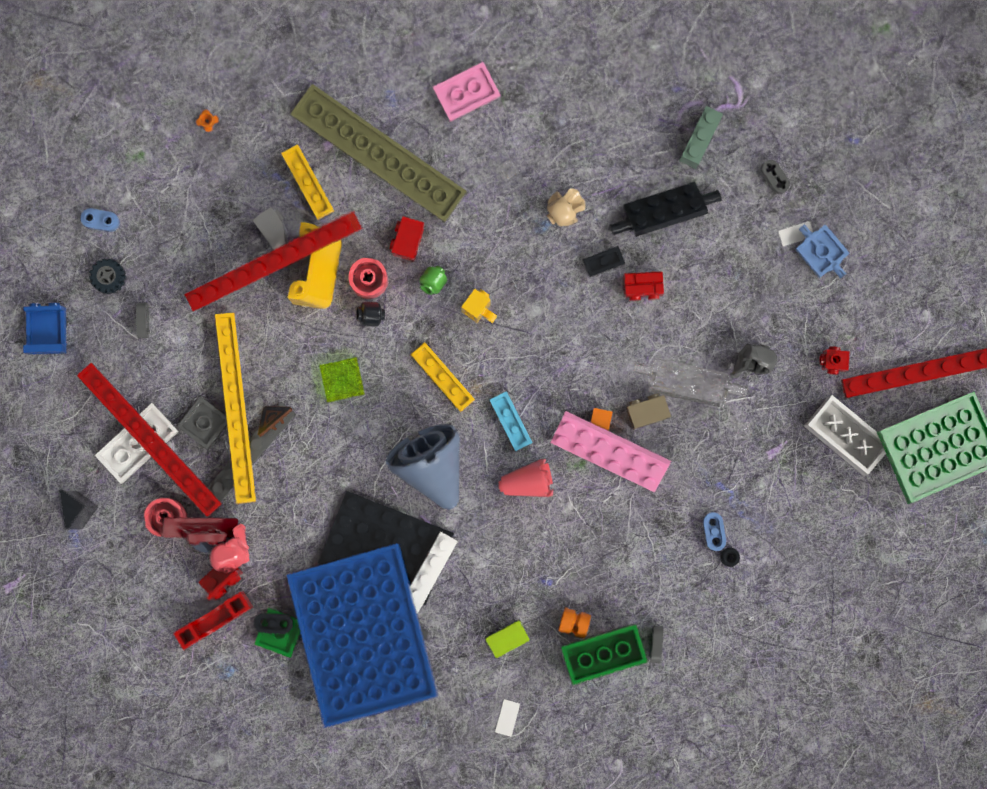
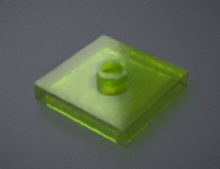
(342, 380)

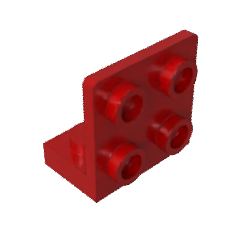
(217, 582)

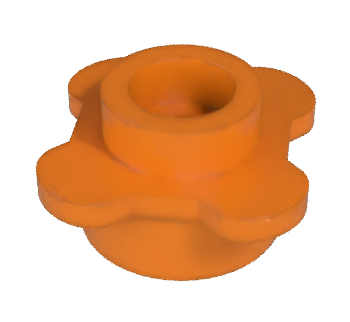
(201, 121)

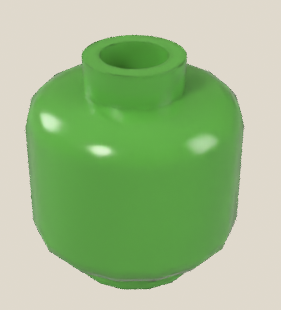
(432, 280)

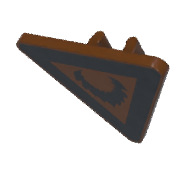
(271, 416)

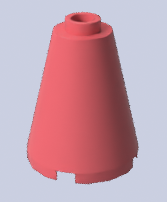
(528, 481)

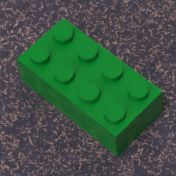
(603, 654)

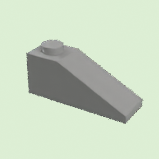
(272, 228)

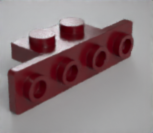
(199, 529)

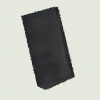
(75, 509)

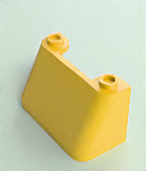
(321, 277)

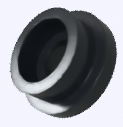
(736, 557)

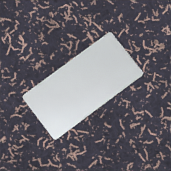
(793, 234)
(507, 718)

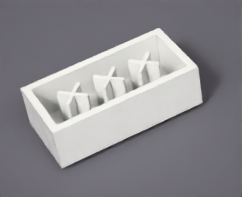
(846, 435)

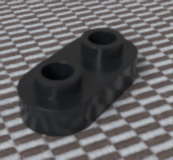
(273, 623)

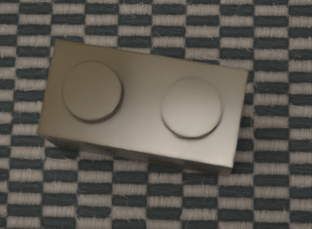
(648, 411)

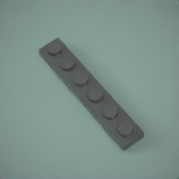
(224, 480)

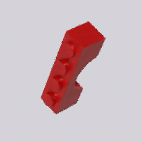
(213, 620)

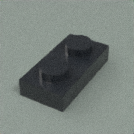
(603, 261)

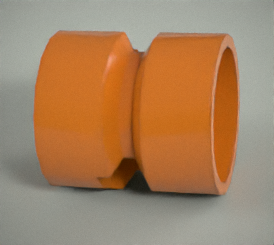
(574, 623)

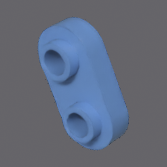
(99, 220)
(714, 531)

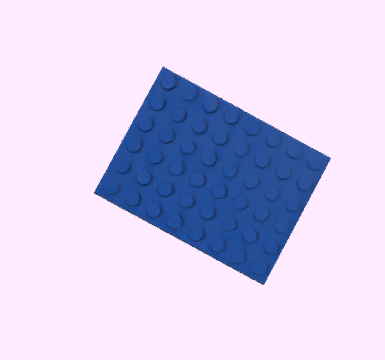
(362, 636)

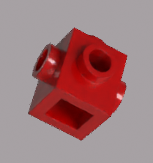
(841, 360)

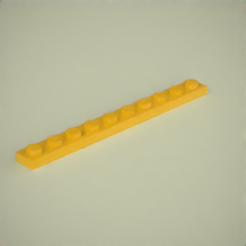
(235, 408)

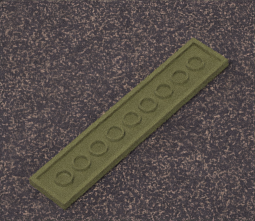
(378, 153)

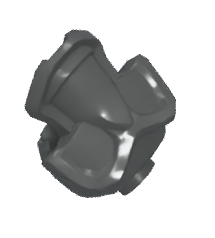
(755, 358)

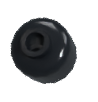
(370, 314)

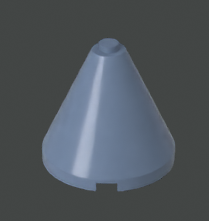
(430, 464)

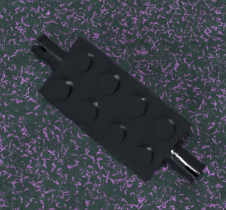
(665, 209)

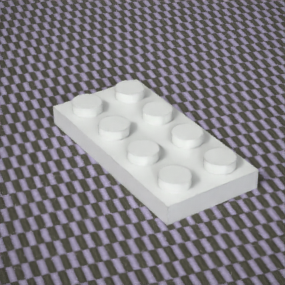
(125, 455)

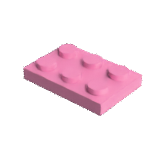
(466, 91)

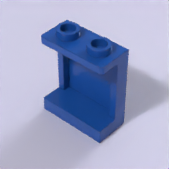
(45, 329)

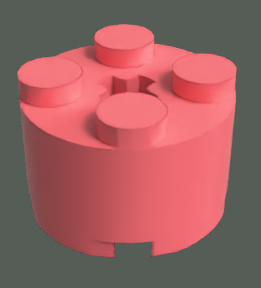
(372, 268)
(157, 508)

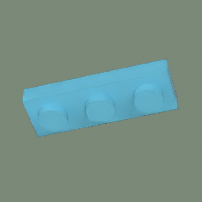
(510, 421)

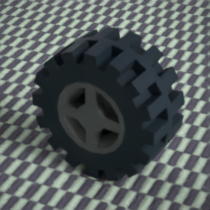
(104, 270)

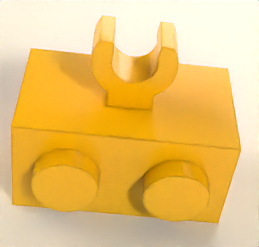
(477, 306)

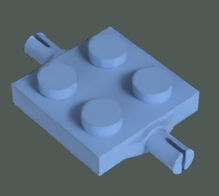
(822, 251)

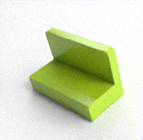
(507, 639)

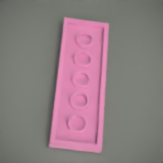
(610, 451)

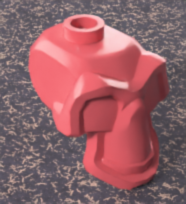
(231, 554)

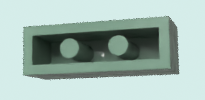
(701, 137)

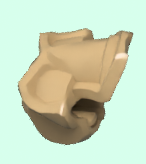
(564, 209)

